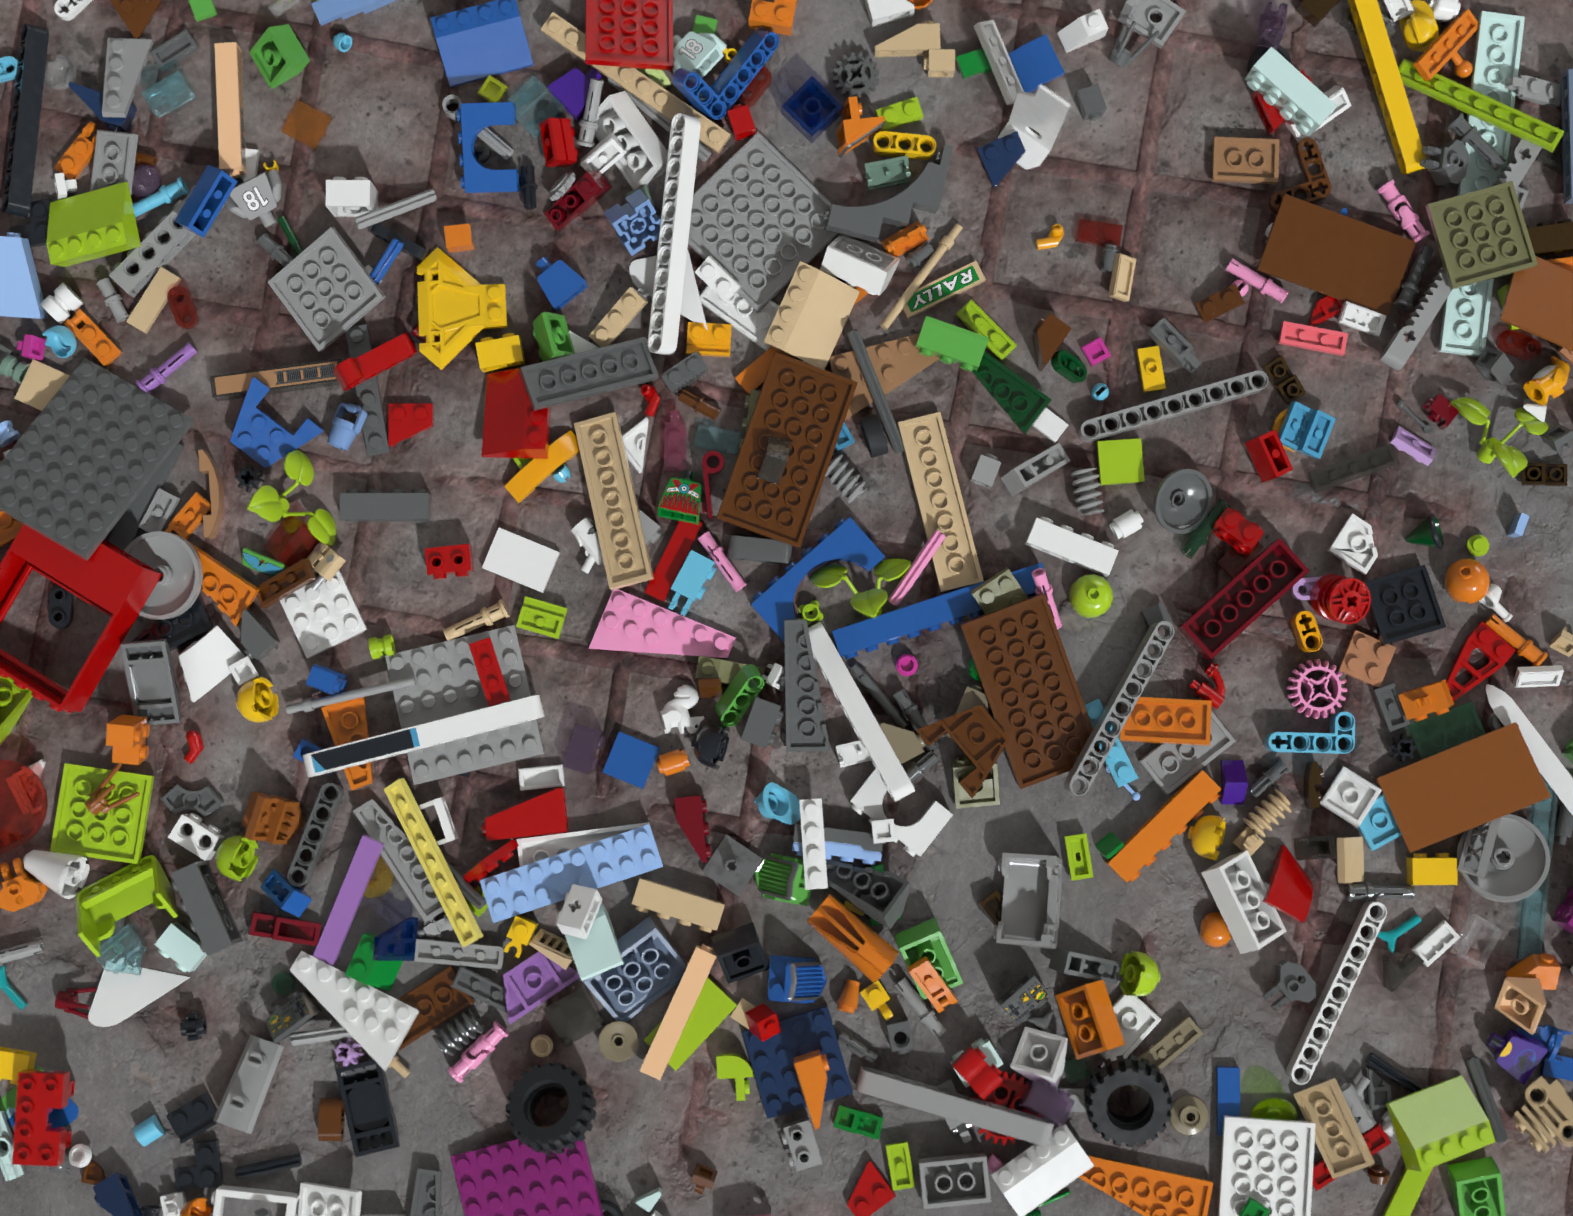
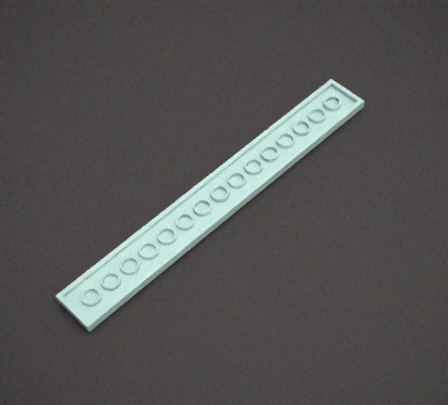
(1495, 60)

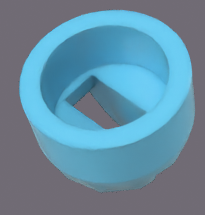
(344, 39)
(1103, 395)
(561, 473)

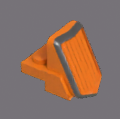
(854, 130)

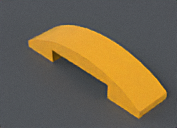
(539, 469)

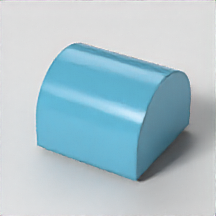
(148, 1130)

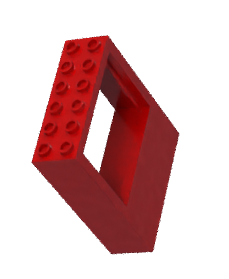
(108, 581)

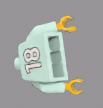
(699, 52)

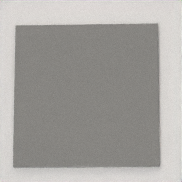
(759, 220)

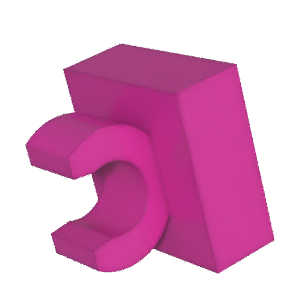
(32, 347)

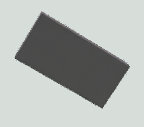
(174, 50)

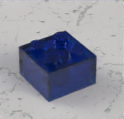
(811, 109)

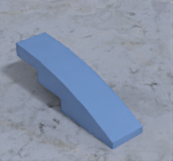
(333, 9)

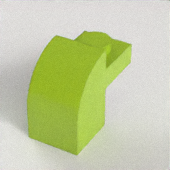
(738, 1067)

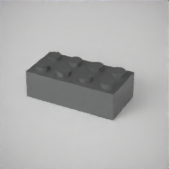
(206, 907)

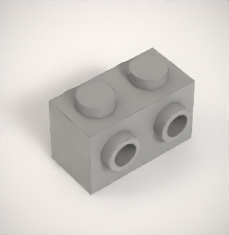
(801, 1144)

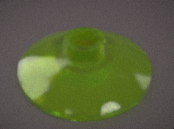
(1274, 1109)

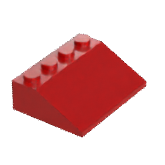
(509, 420)

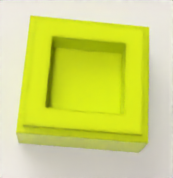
(492, 90)

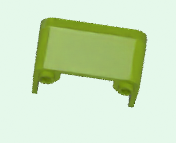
(119, 896)

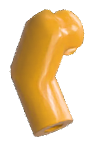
(1053, 239)

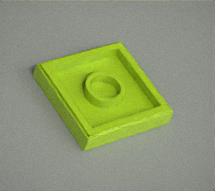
(1120, 461)

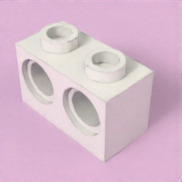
(194, 842)

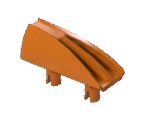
(853, 938)

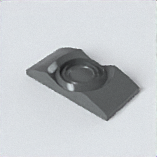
(151, 681)

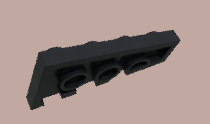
(181, 629)

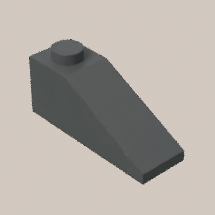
(1084, 965)

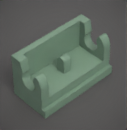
(887, 173)

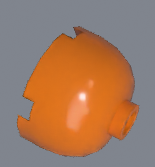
(1467, 581)

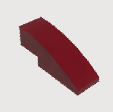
(284, 928)

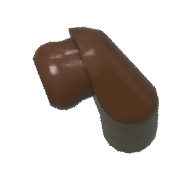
(145, 158)

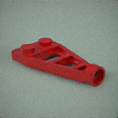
(1490, 645)

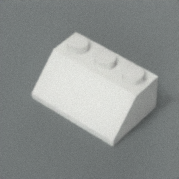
(859, 264)

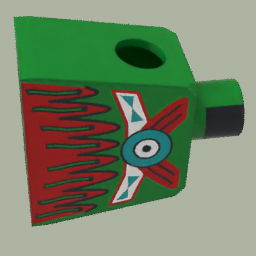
(681, 499)

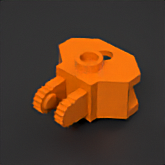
(21, 890)

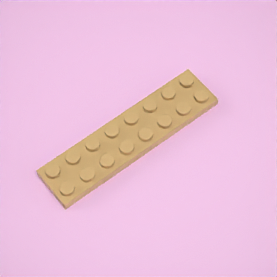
(940, 500)
(613, 501)

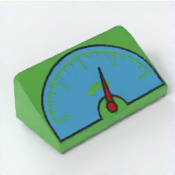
(261, 563)

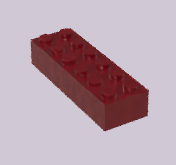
(1243, 599)

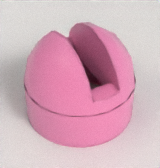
(1244, 290)
(994, 1163)

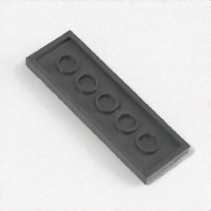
(588, 373)

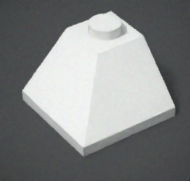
(1040, 1056)

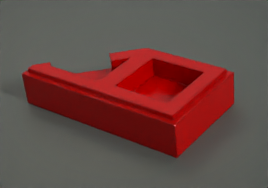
(1325, 309)

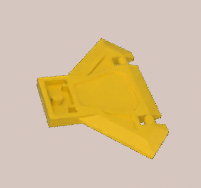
(454, 308)

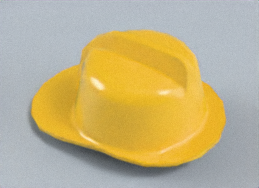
(1419, 28)

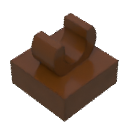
(703, 1178)

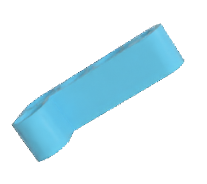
(1309, 739)

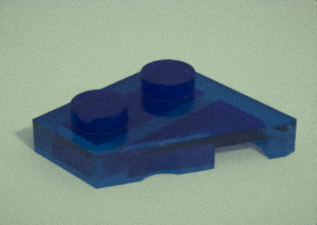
(397, 942)

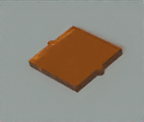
(306, 125)

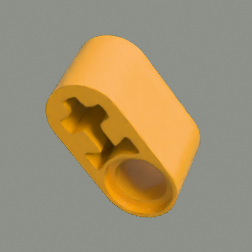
(1310, 624)

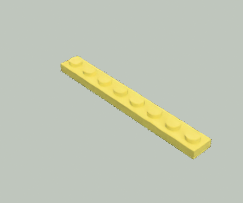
(433, 862)

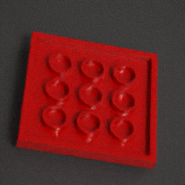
(629, 33)

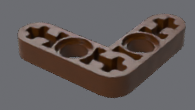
(1312, 180)

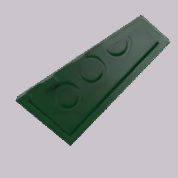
(1013, 394)

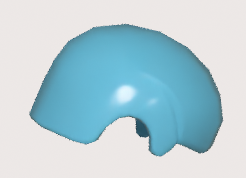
(61, 341)

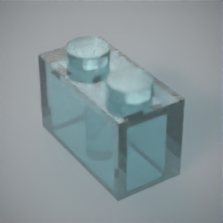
(168, 94)

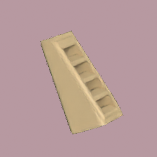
(562, 957)

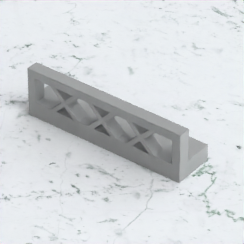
(1484, 859)

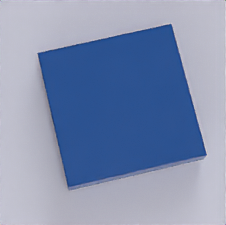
(631, 760)

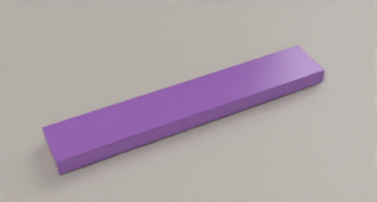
(348, 899)

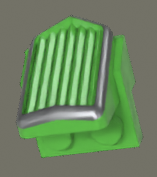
(782, 879)

